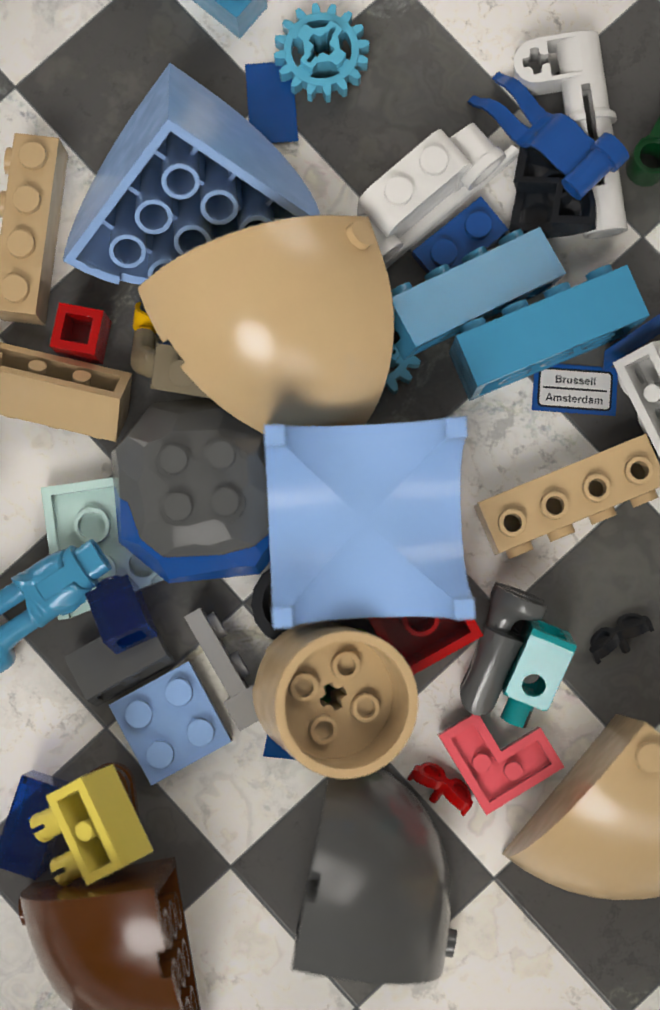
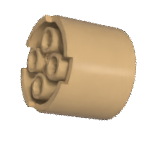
(368, 709)

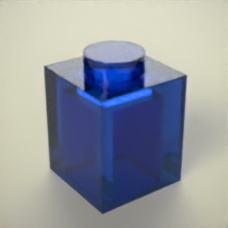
(121, 613)

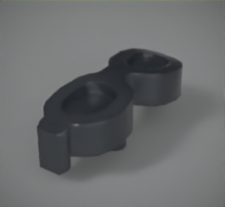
(608, 639)

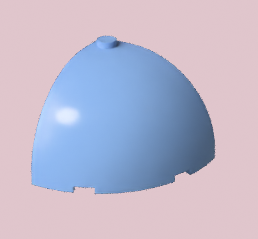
(178, 180)

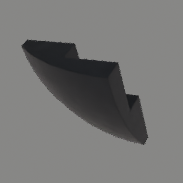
(545, 202)

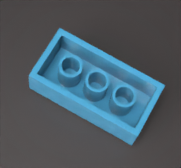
(547, 331)

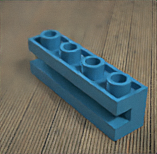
(475, 289)

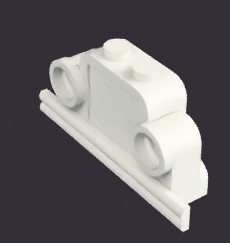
(429, 187)

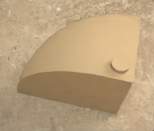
(282, 320)
(601, 820)

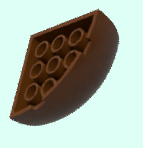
(115, 939)

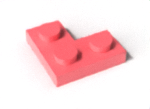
(498, 773)

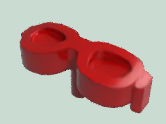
(453, 789)

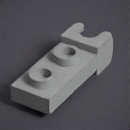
(228, 667)

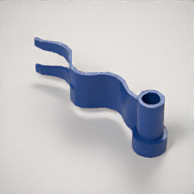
(557, 138)

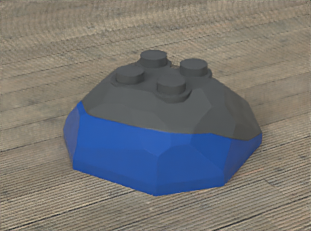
(192, 492)

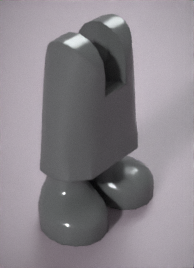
(497, 647)

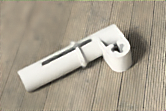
(579, 76)

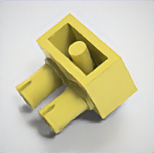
(96, 825)

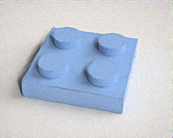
(170, 723)

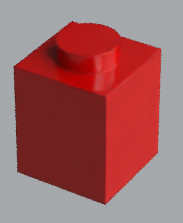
(80, 333)

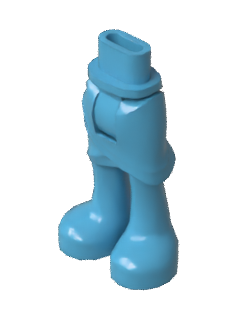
(50, 589)

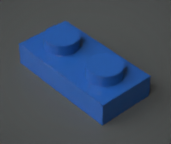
(464, 233)

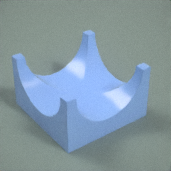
(366, 521)

